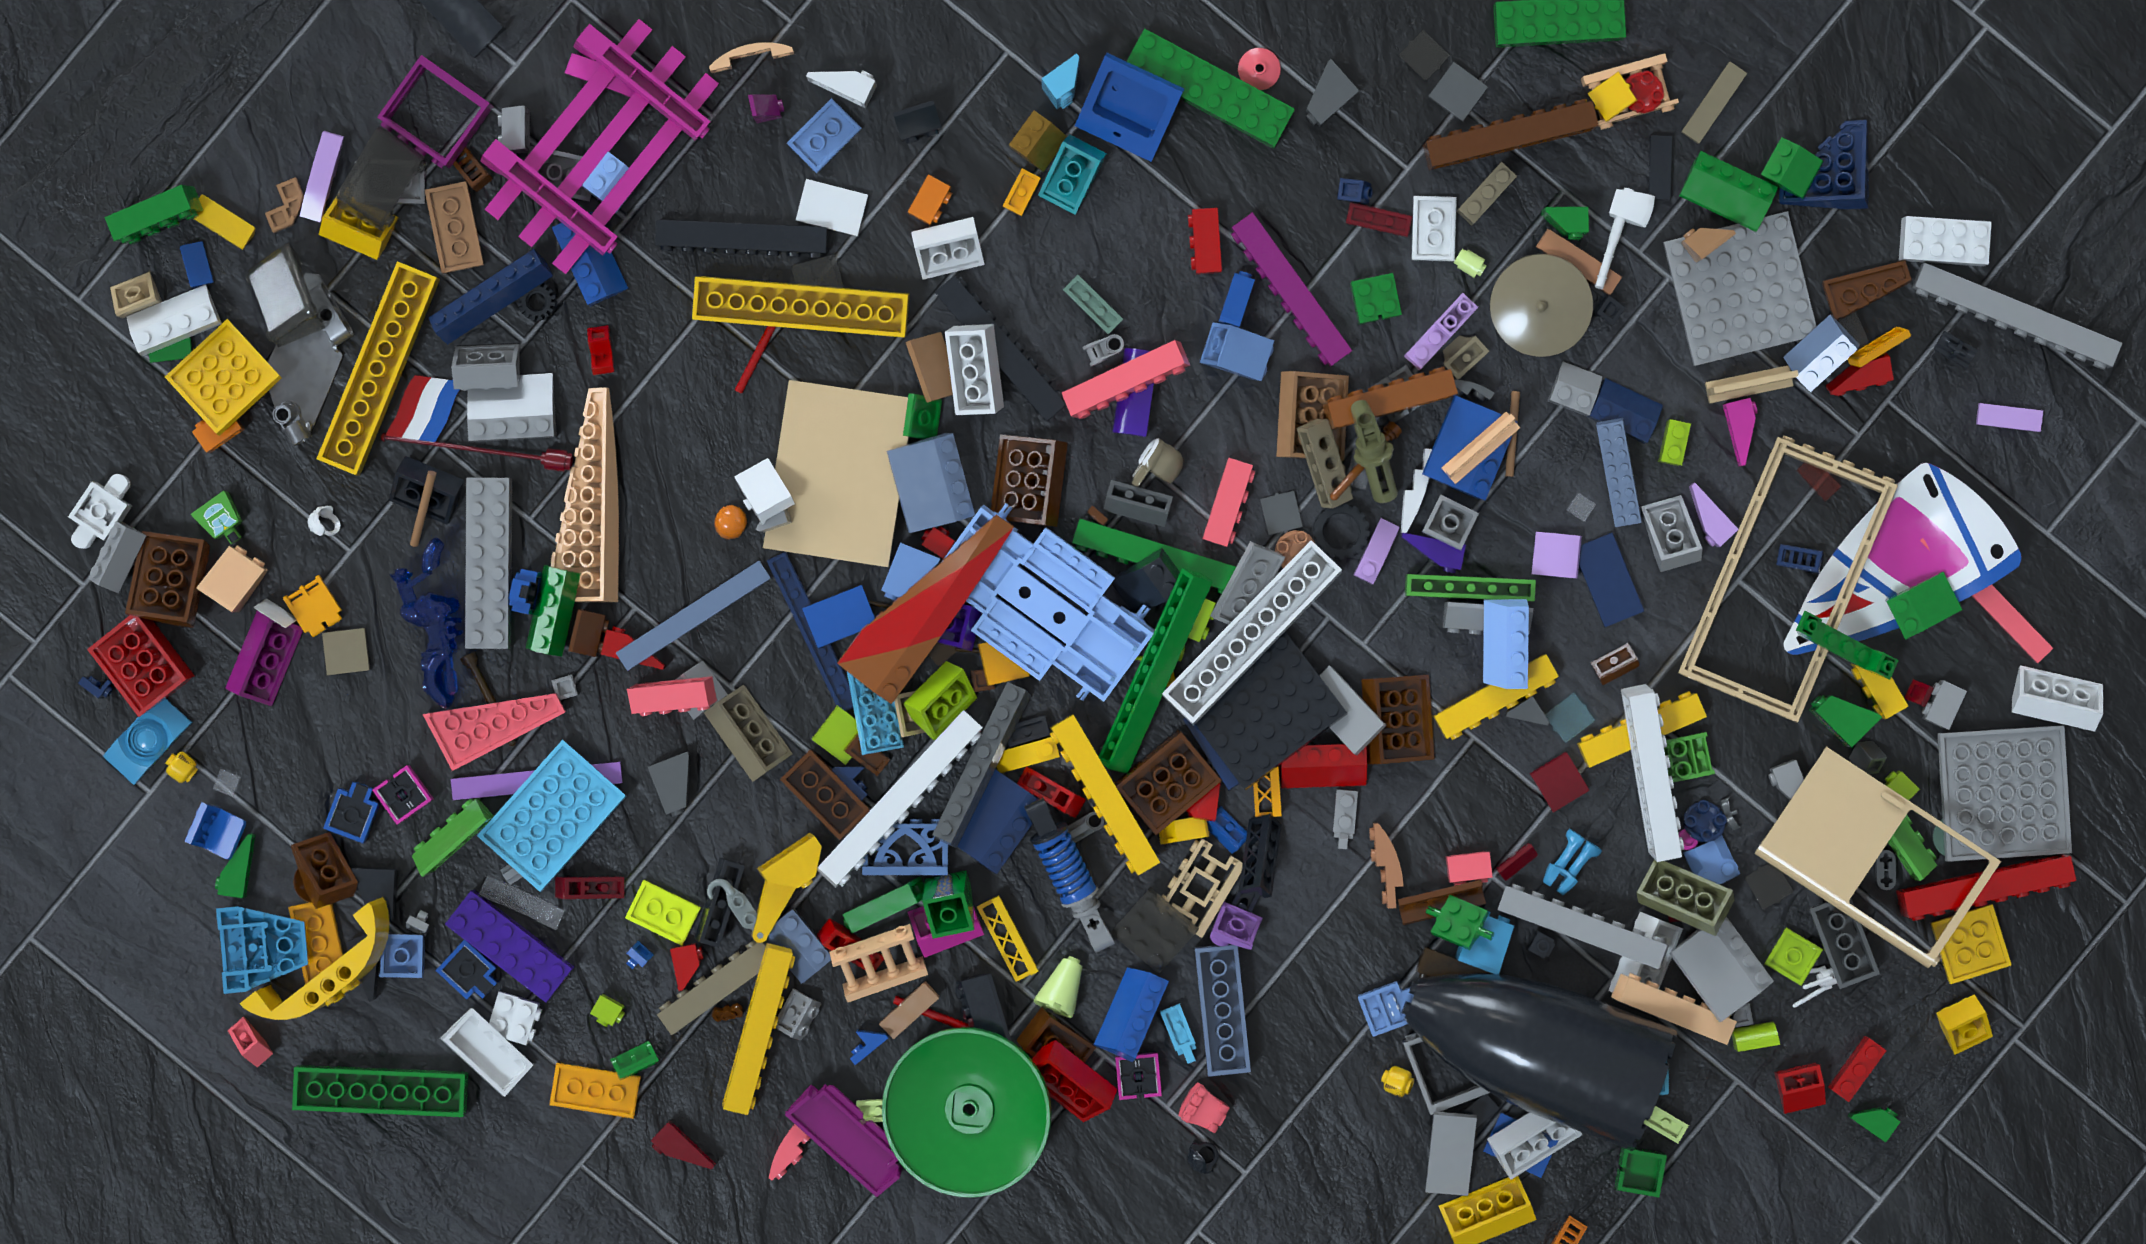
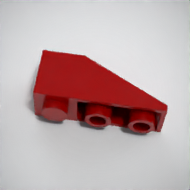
(1856, 378)

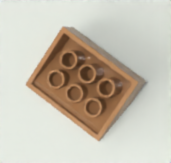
(1302, 402)

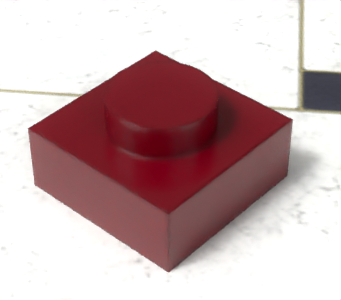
(1919, 693)

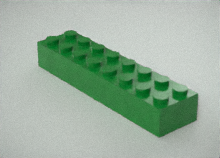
(1213, 89)
(380, 1091)

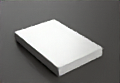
(832, 207)
(1433, 228)

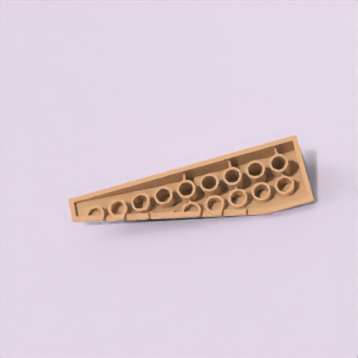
(591, 514)

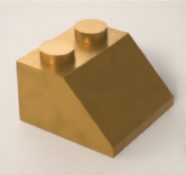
(1038, 141)

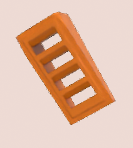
(1570, 1220)

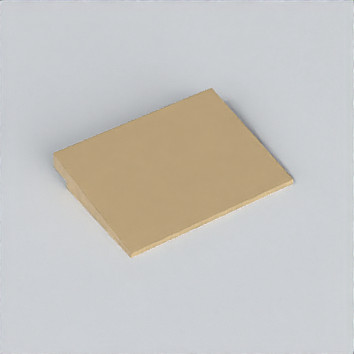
(839, 472)

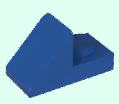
(872, 1041)

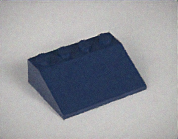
(997, 823)

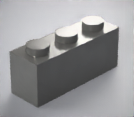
(1137, 503)

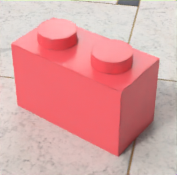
(1469, 867)

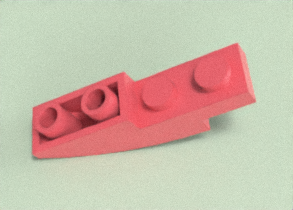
(788, 1152)

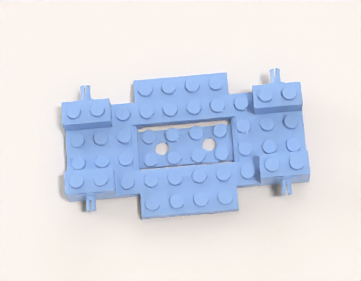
(1096, 646)

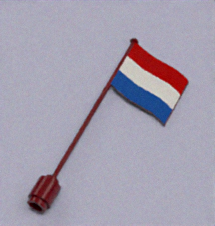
(426, 412)

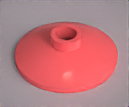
(1259, 80)

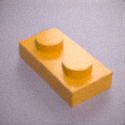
(1021, 192)

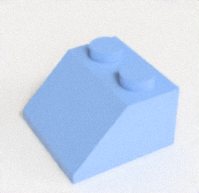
(605, 177)

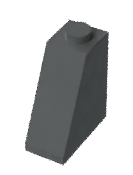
(1330, 94)
(672, 782)

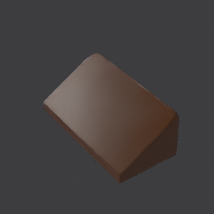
(1615, 664)

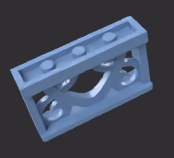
(929, 865)

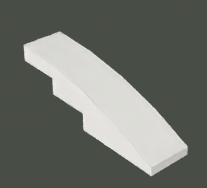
(1413, 498)

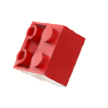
(1801, 1087)

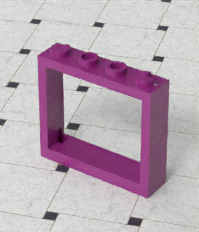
(402, 92)

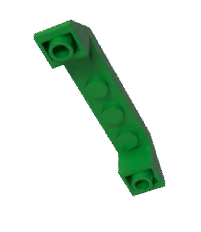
(1849, 649)

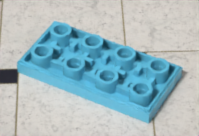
(875, 719)

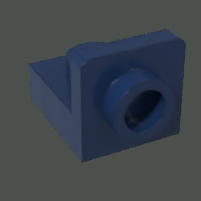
(1354, 191)
(93, 686)

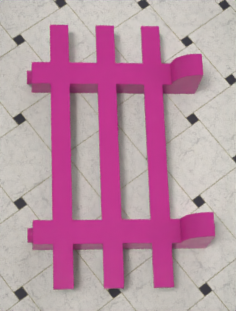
(557, 202)

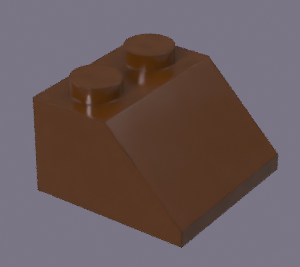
(588, 633)

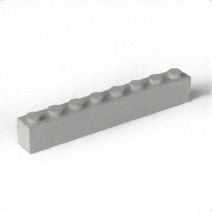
(1583, 927)

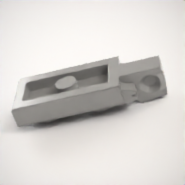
(1344, 816)

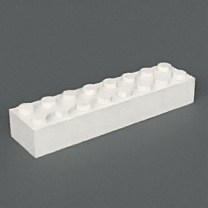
(1651, 772)

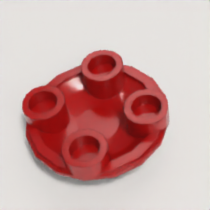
(1647, 90)

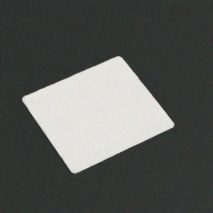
(275, 613)

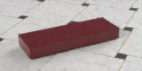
(1378, 219)

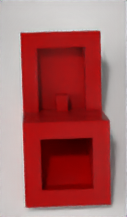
(600, 350)

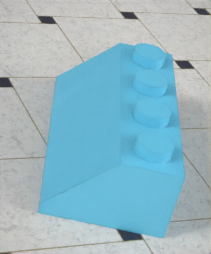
(1061, 83)

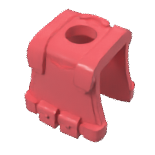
(1203, 1108)

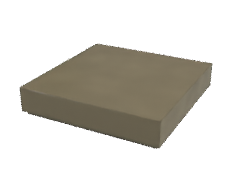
(346, 651)

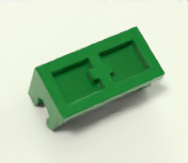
(634, 1060)

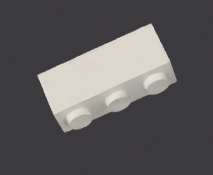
(947, 248)

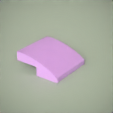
(1556, 555)

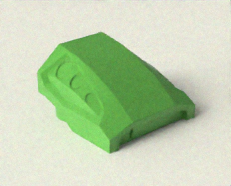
(1692, 757)

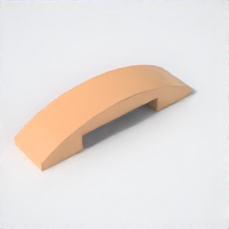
(724, 63)

